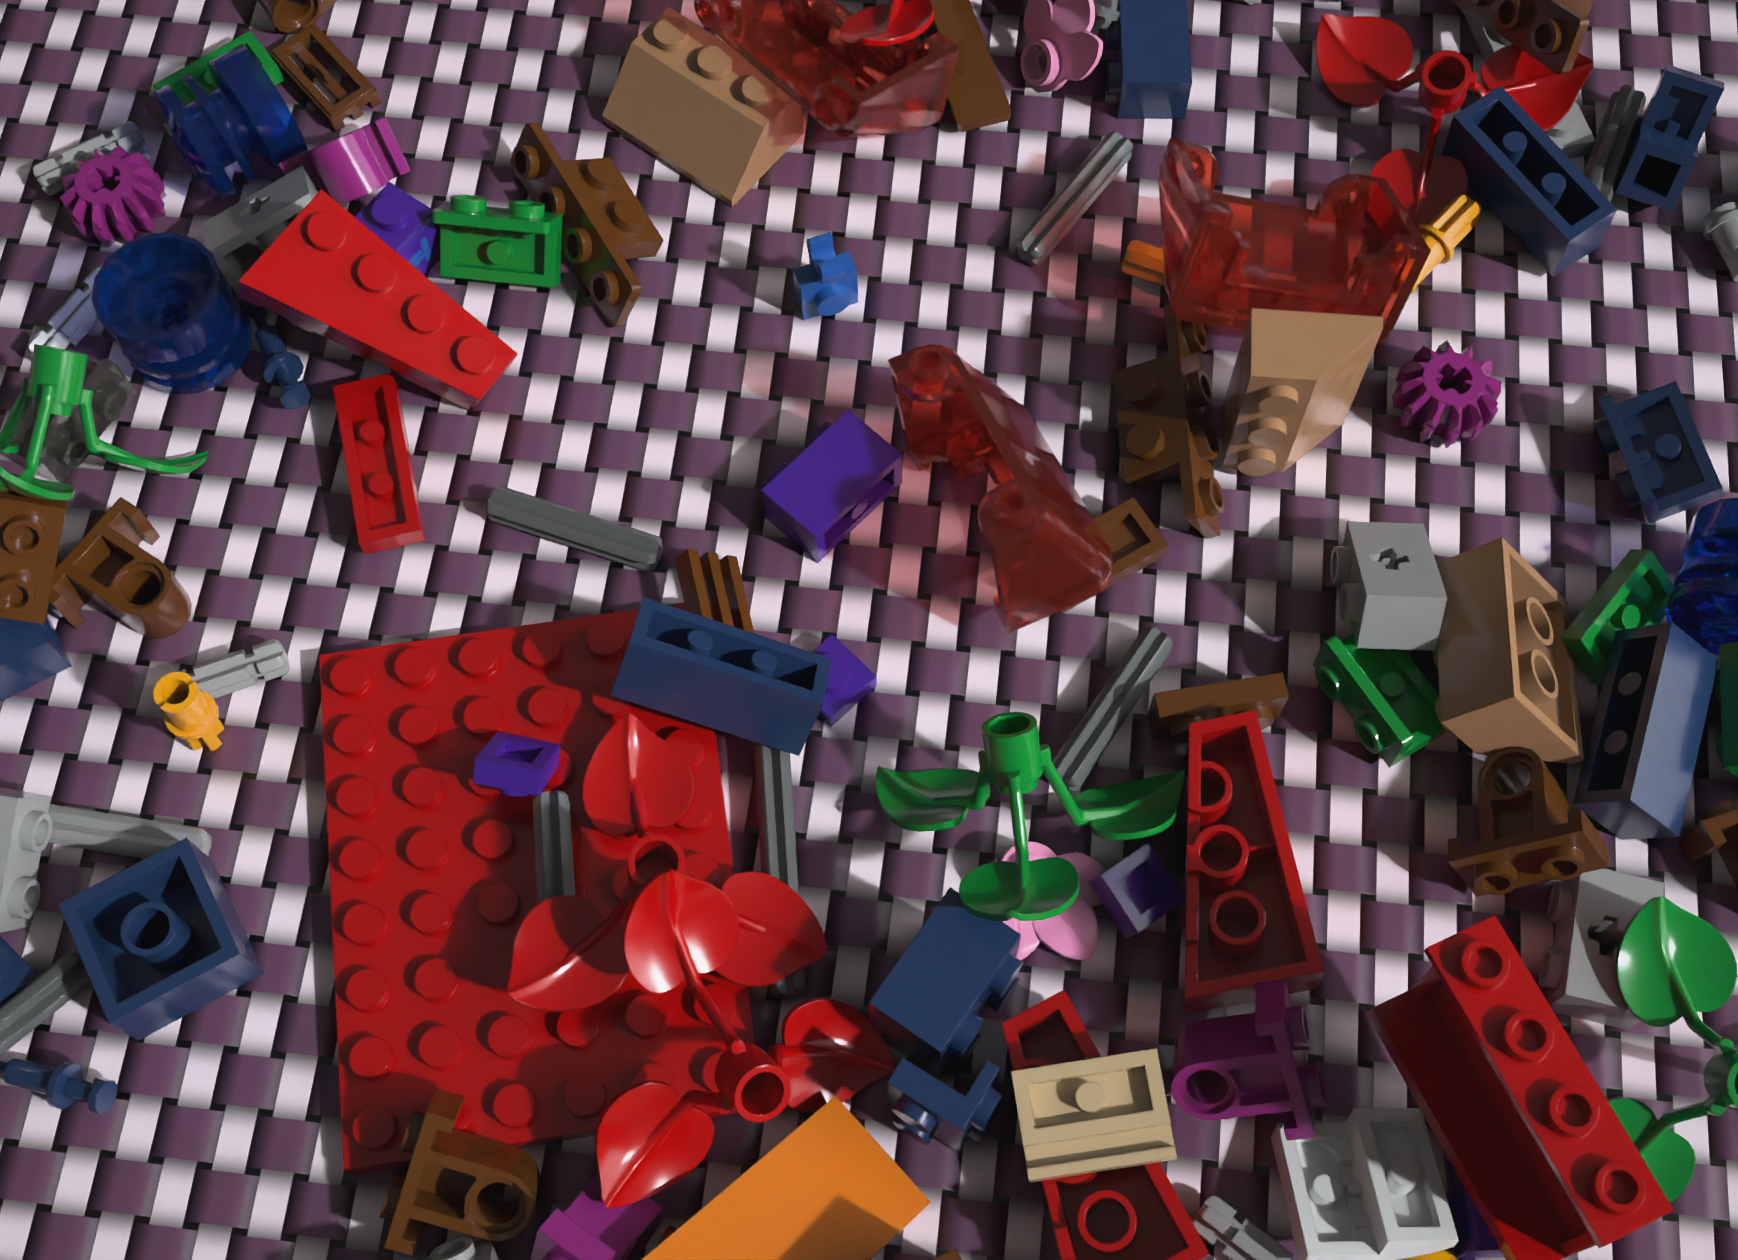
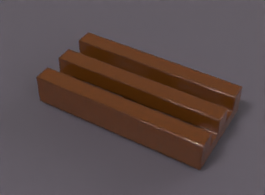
(347, 103)
(723, 584)

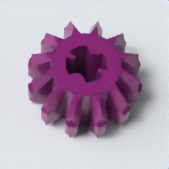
(113, 196)
(1446, 394)

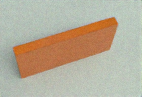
(810, 1198)

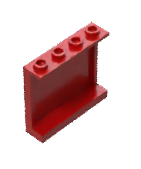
(1515, 1102)

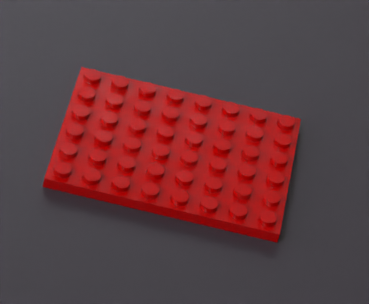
(444, 873)

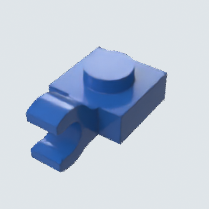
(827, 282)

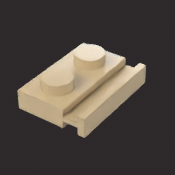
(1093, 1115)

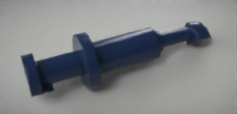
(280, 366)
(60, 1084)

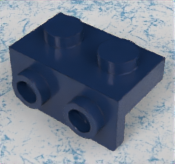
(1660, 450)
(935, 1110)

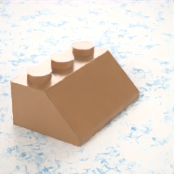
(701, 107)
(1292, 385)
(1504, 659)

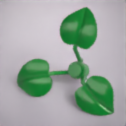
(54, 387)
(1014, 763)
(1665, 971)

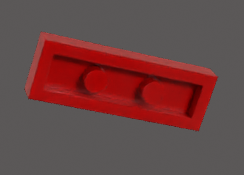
(378, 463)

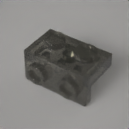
(64, 438)

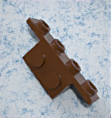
(1541, 28)
(975, 88)
(599, 219)
(1167, 423)

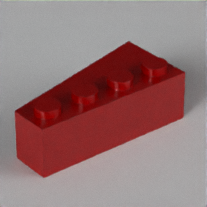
(361, 293)
(1242, 878)
(1107, 1212)

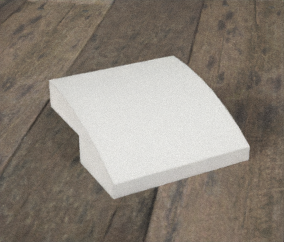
(1365, 1188)

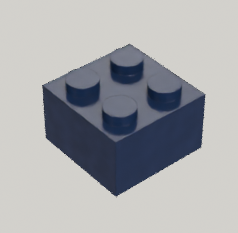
(160, 939)
(943, 986)

